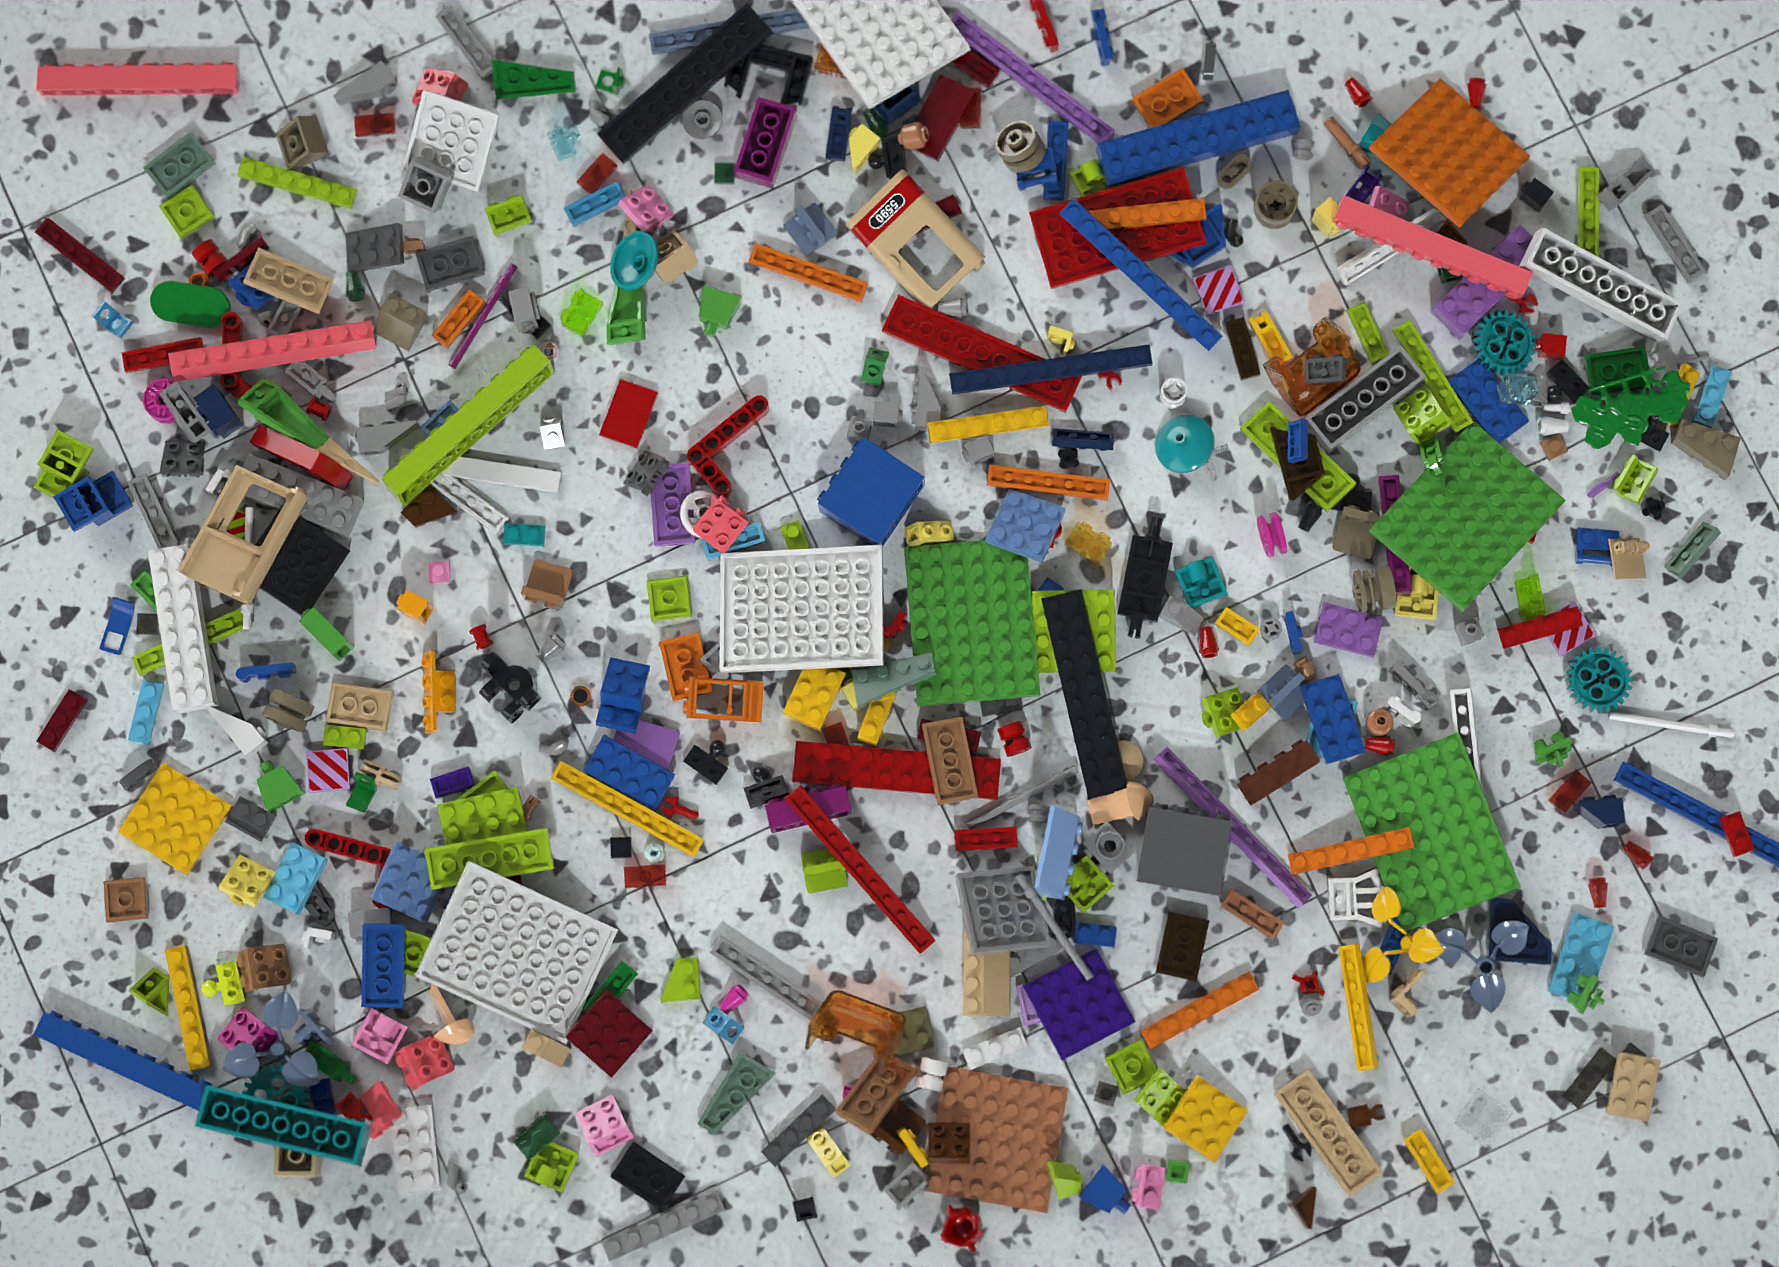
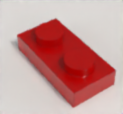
(1736, 834)

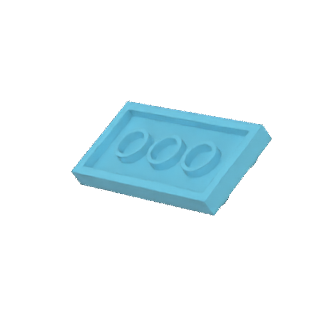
(1580, 954)

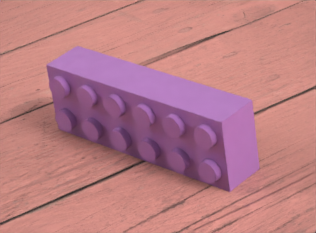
(1470, 301)

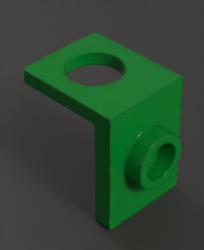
(618, 81)
(874, 366)
(362, 793)

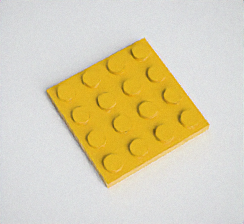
(175, 819)

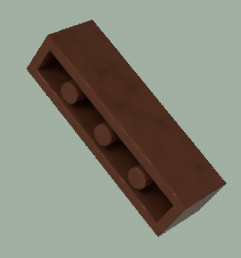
(1279, 772)

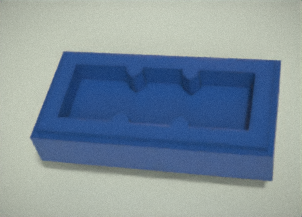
(1297, 440)
(1294, 632)

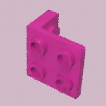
(248, 1029)

